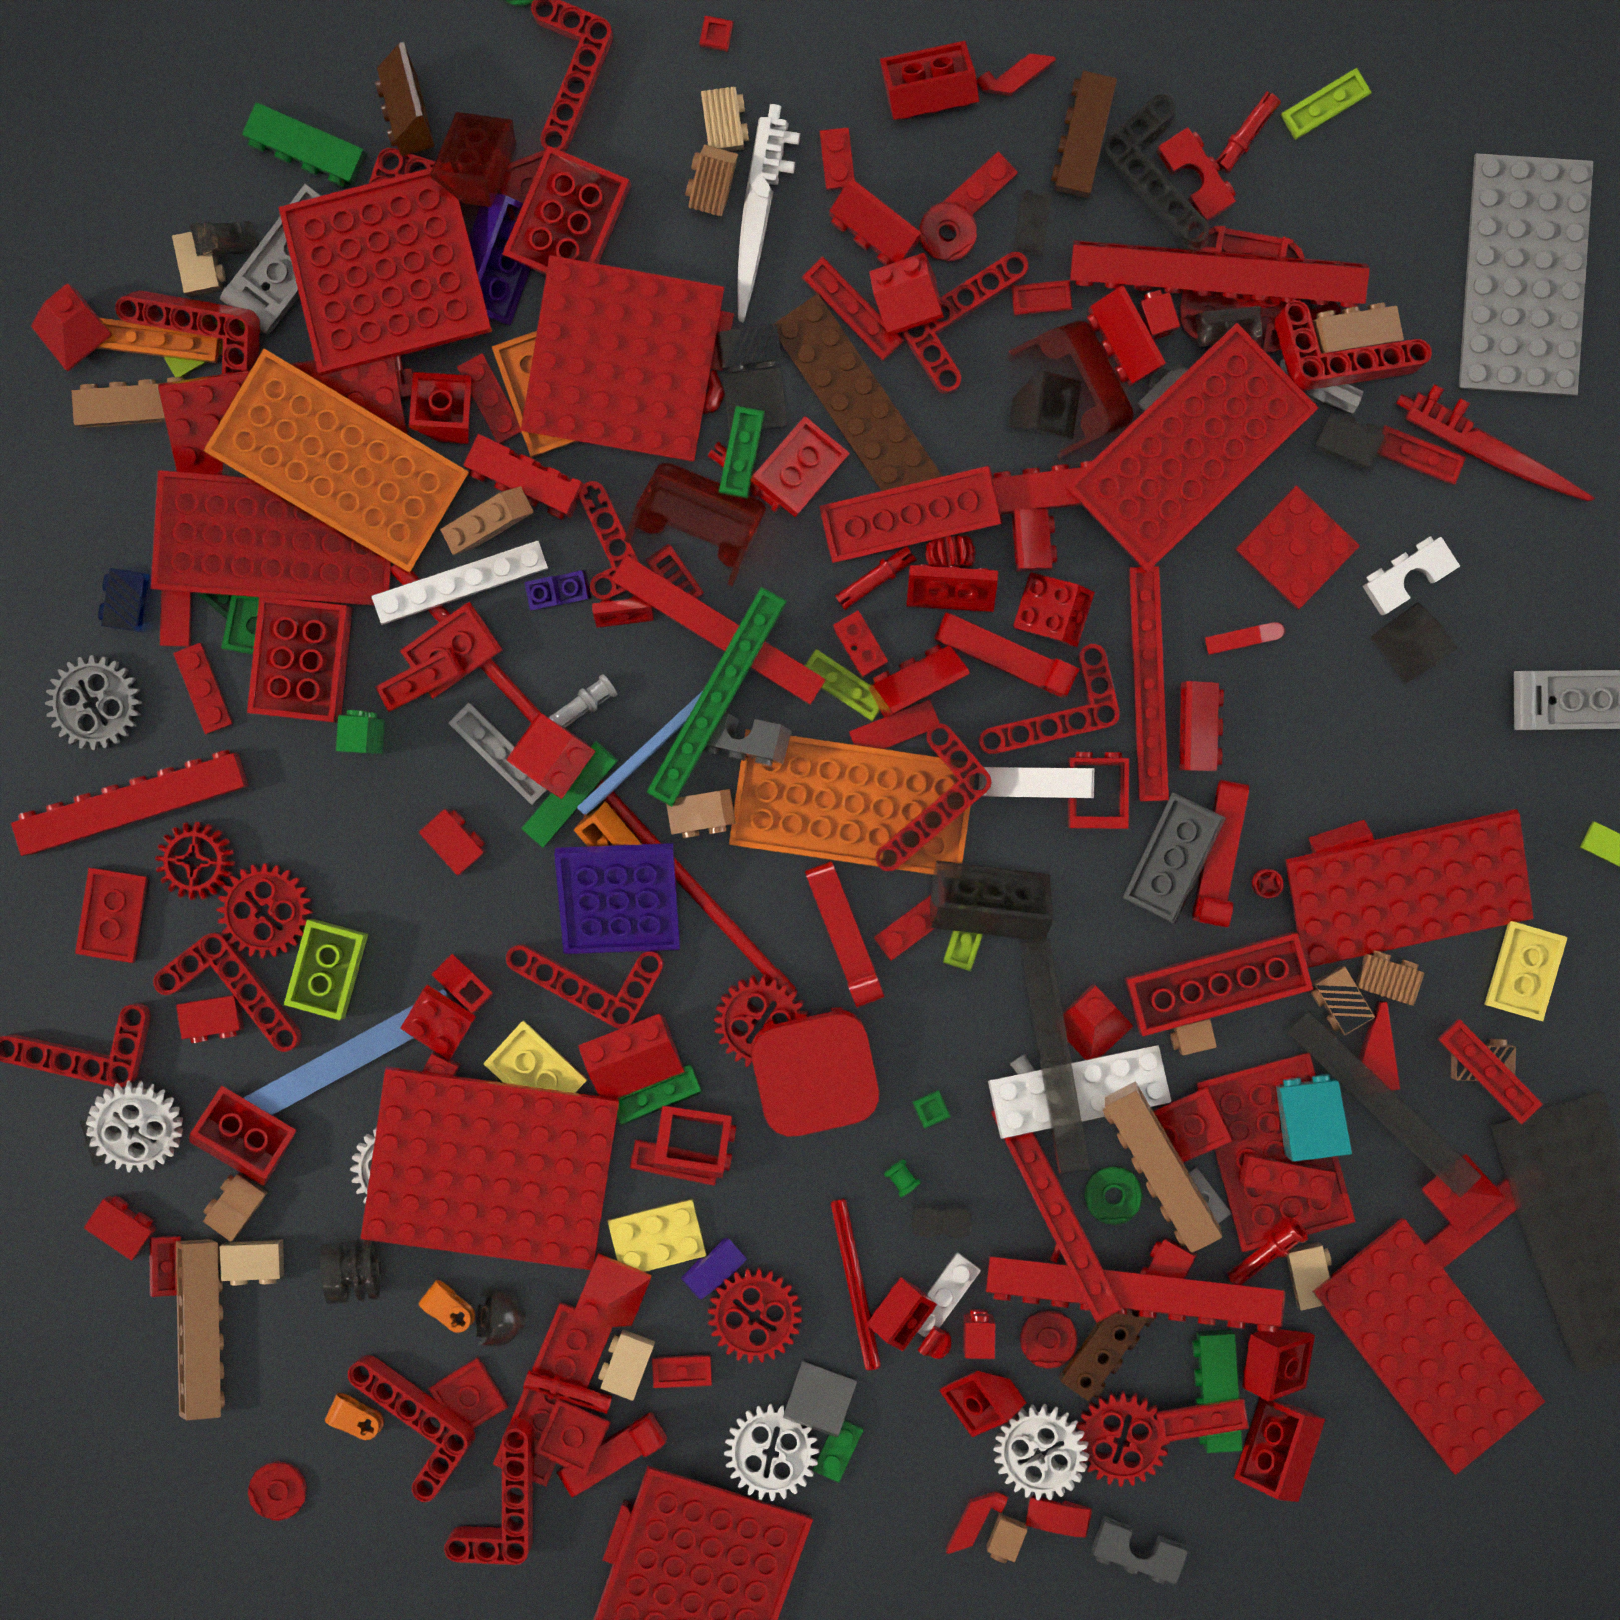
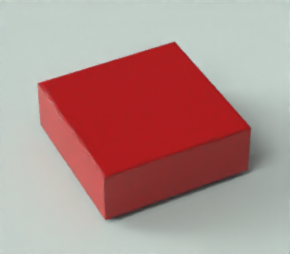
(716, 33)

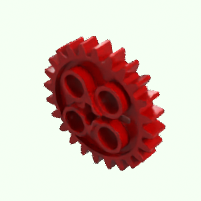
(246, 929)
(739, 1007)
(738, 1336)
(1146, 1445)

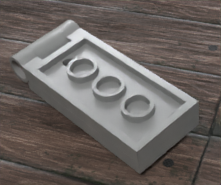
(270, 266)
(1579, 700)

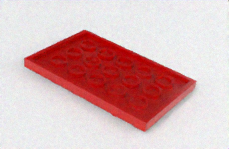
(1253, 1117)

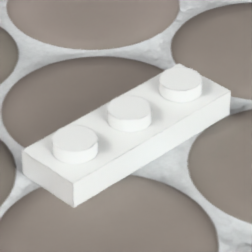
(949, 1290)

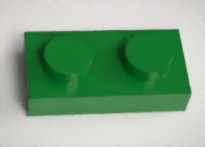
(838, 1451)

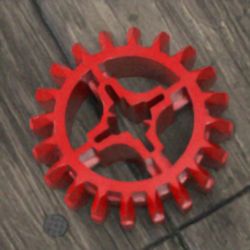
(193, 874)

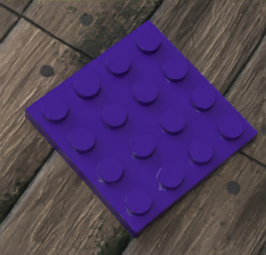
(617, 898)

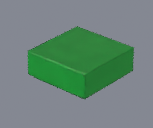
(931, 1109)

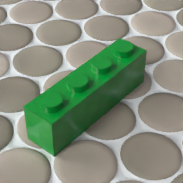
(304, 144)
(360, 732)
(1217, 1381)

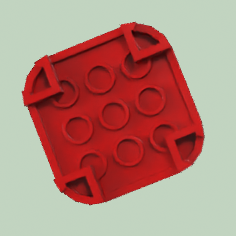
(1243, 242)
(815, 1073)

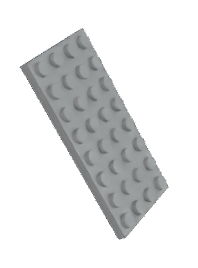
(1526, 274)

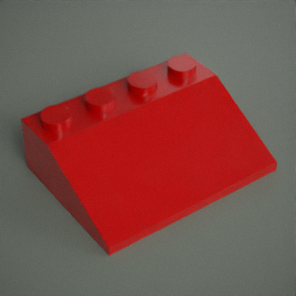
(566, 212)
(299, 659)

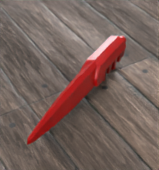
(1459, 431)

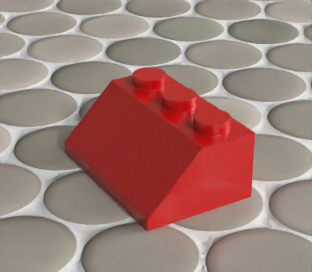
(929, 80)
(873, 224)
(1125, 337)
(917, 679)
(1200, 726)
(632, 1058)
(242, 1135)
(1279, 1449)

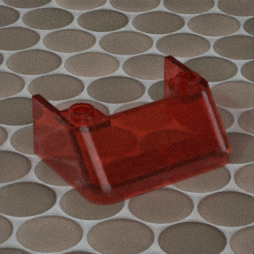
(1113, 407)
(696, 507)

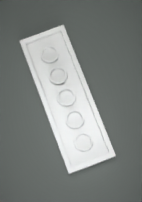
(1022, 1102)

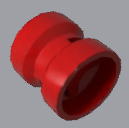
(1271, 882)

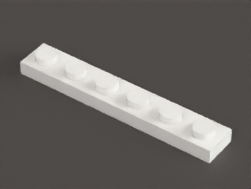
(459, 582)

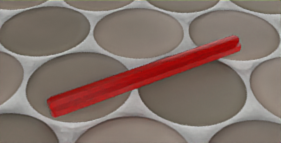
(855, 1283)

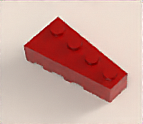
(513, 470)

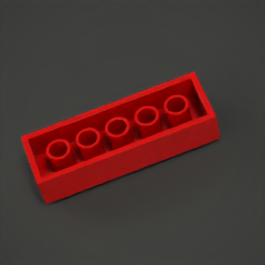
(1218, 983)

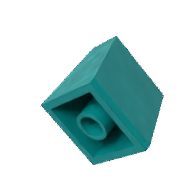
(1312, 1118)

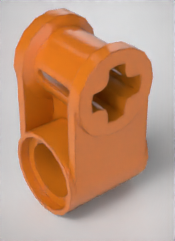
(445, 1304)
(350, 1416)

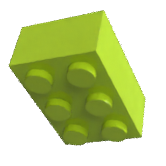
(326, 969)

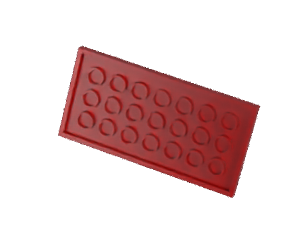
(198, 405)
(1192, 447)
(250, 542)
(1410, 888)
(1428, 1346)

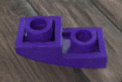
(557, 590)
(711, 1271)

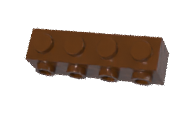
(1085, 134)
(1102, 1353)

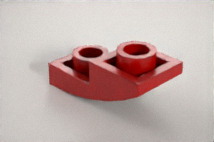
(1058, 1518)

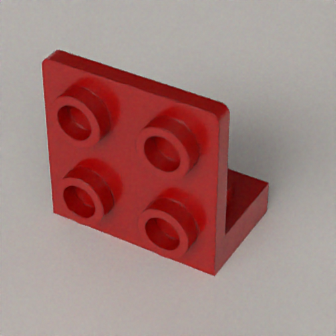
(1054, 609)

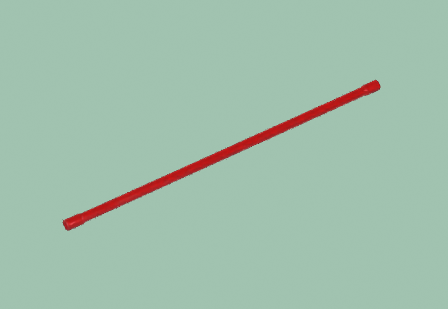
(634, 824)

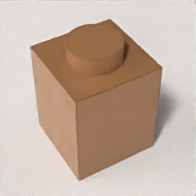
(1193, 1037)
(1006, 1538)

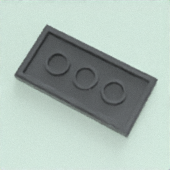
(1174, 857)

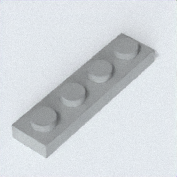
(495, 750)

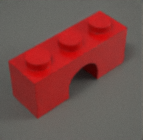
(1186, 152)
(1287, 1178)

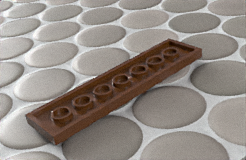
(853, 397)

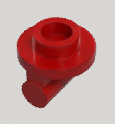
(936, 1343)

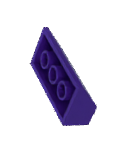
(499, 276)

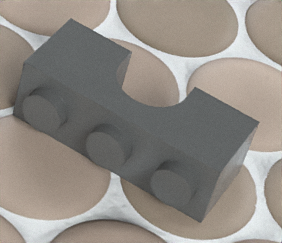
(765, 742)
(1161, 1562)

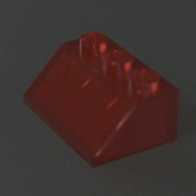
(475, 157)

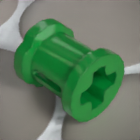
(902, 1178)

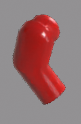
(714, 394)

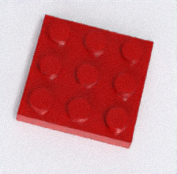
(1297, 547)

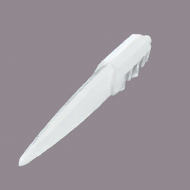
(763, 172)

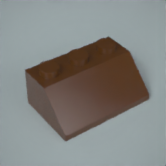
(403, 103)

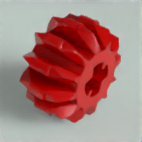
(951, 552)

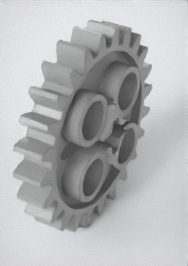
(72, 717)

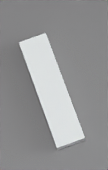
(1039, 782)

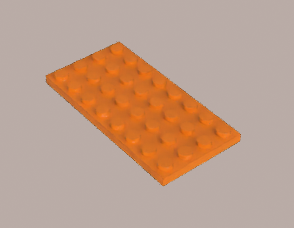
(336, 460)
(847, 804)

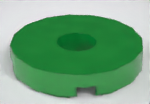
(1113, 1212)

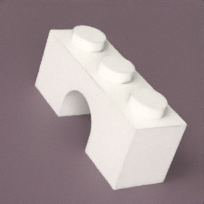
(1387, 587)

